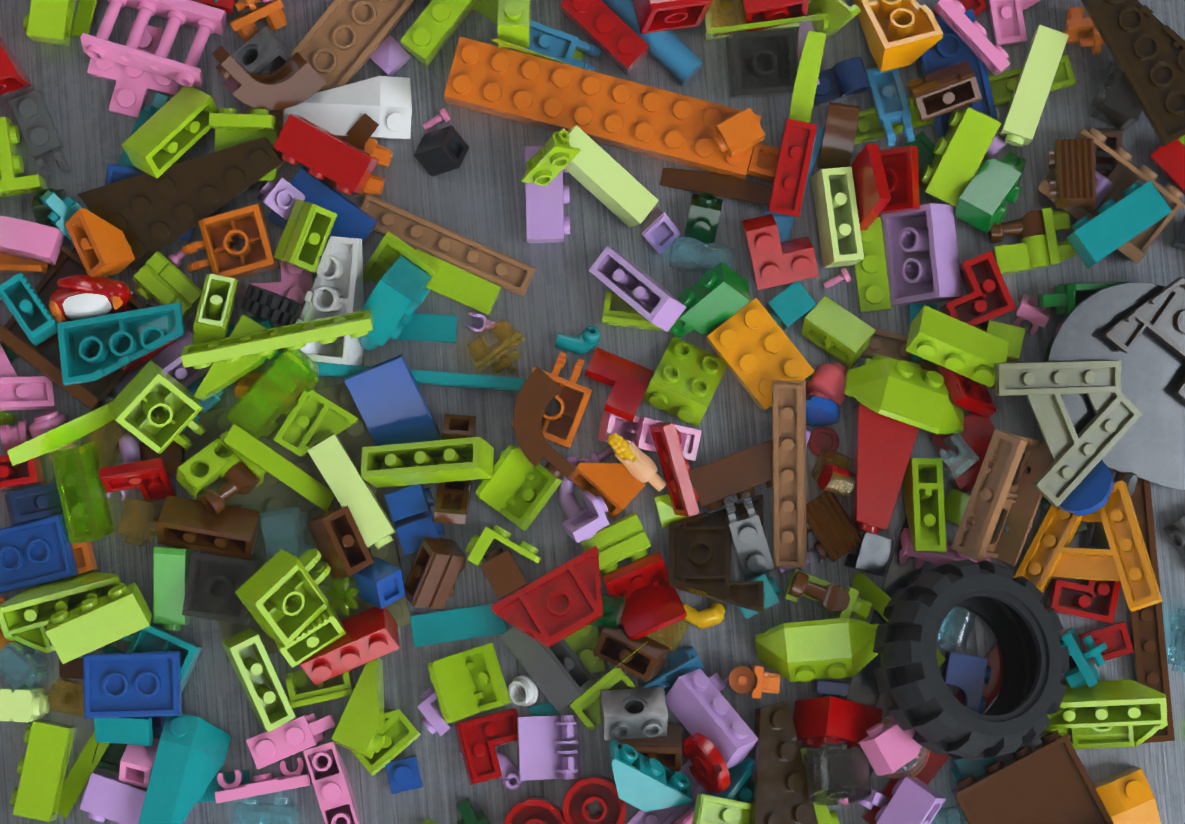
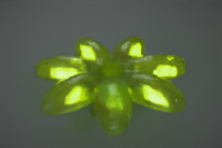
(343, 595)

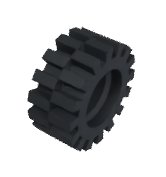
(271, 306)

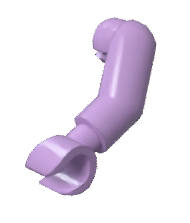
(129, 453)
(566, 493)
(509, 772)

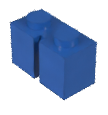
(413, 516)

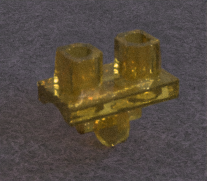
(507, 338)

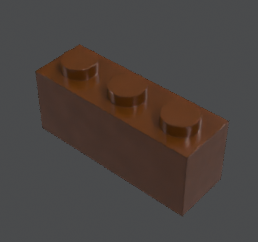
(733, 475)
(191, 526)

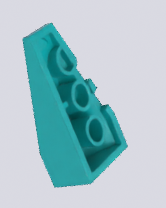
(110, 341)
(183, 767)

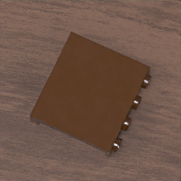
(46, 355)
(1033, 788)

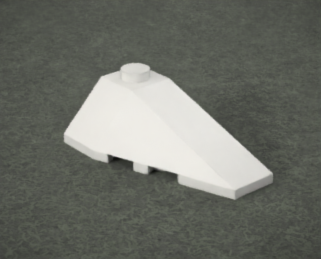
(380, 97)
(336, 292)

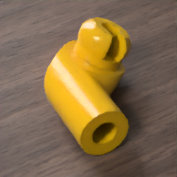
(707, 617)

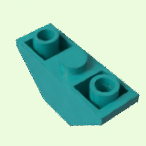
(646, 781)

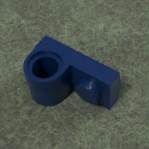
(841, 81)
(33, 503)

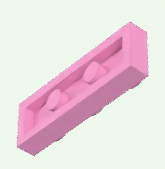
(973, 35)

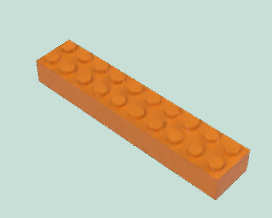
(601, 105)

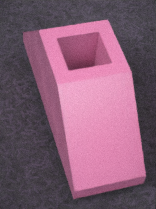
(332, 784)

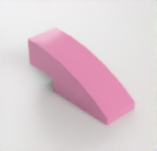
(30, 240)
(640, 433)

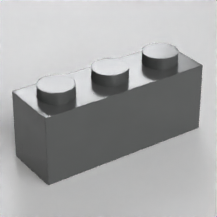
(553, 669)

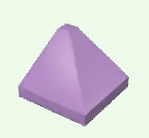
(390, 56)
(659, 231)

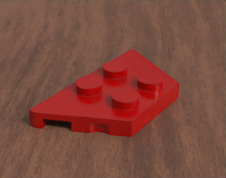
(557, 601)

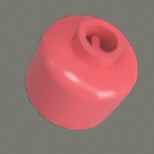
(828, 382)

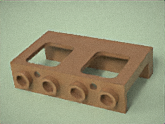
(1123, 177)
(996, 491)

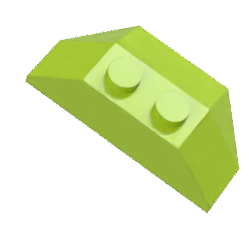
(906, 395)
(28, 613)
(817, 648)
(1109, 714)

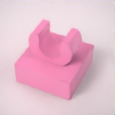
(1028, 310)

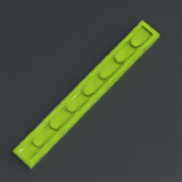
(1001, 87)

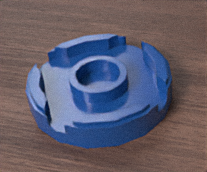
(821, 412)
(1091, 492)

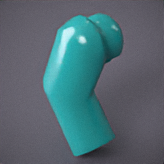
(581, 343)

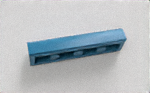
(663, 46)

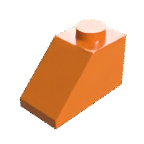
(99, 244)
(610, 482)

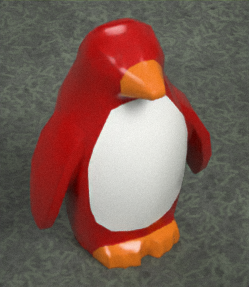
(87, 297)

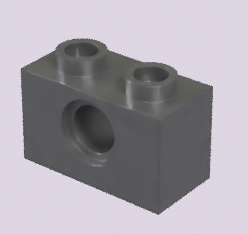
(262, 53)
(633, 713)

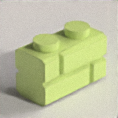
(23, 704)

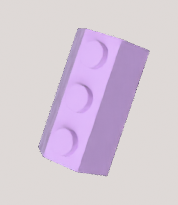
(922, 255)

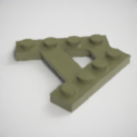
(1071, 453)

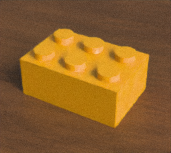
(758, 352)

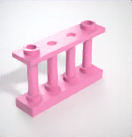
(178, 12)

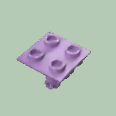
(548, 747)

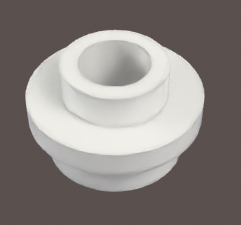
(523, 691)

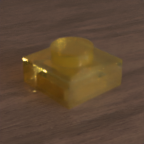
(670, 635)

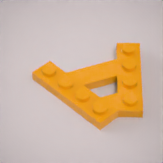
(1124, 562)

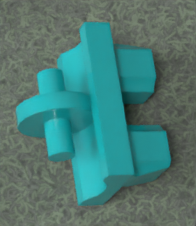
(1085, 671)

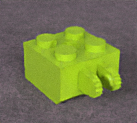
(157, 427)
(286, 594)

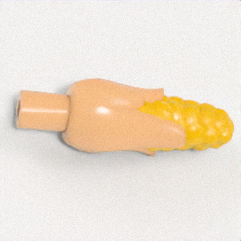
(636, 461)

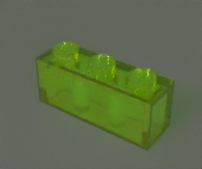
(274, 393)
(82, 492)

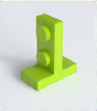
(12, 164)

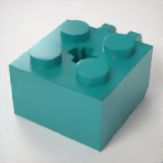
(395, 302)
(158, 640)

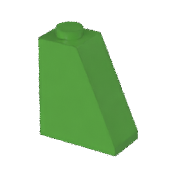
(169, 586)

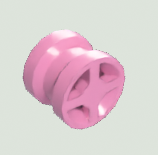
(14, 435)

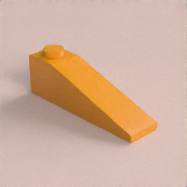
(897, 31)
(1128, 797)

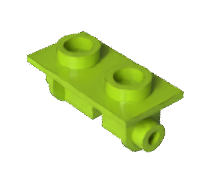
(550, 160)

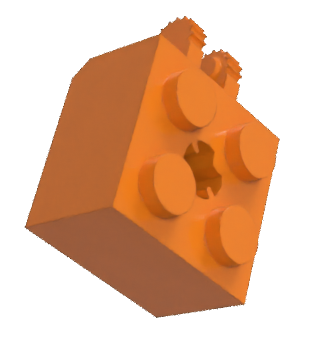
(219, 236)
(573, 400)

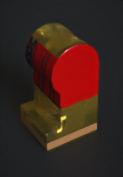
(833, 474)

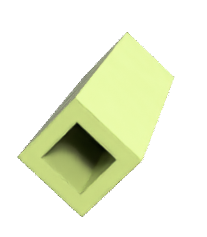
(1033, 86)
(608, 180)
(353, 491)

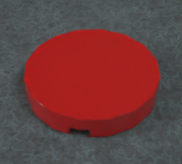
(707, 763)

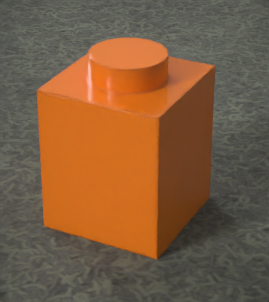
(738, 133)

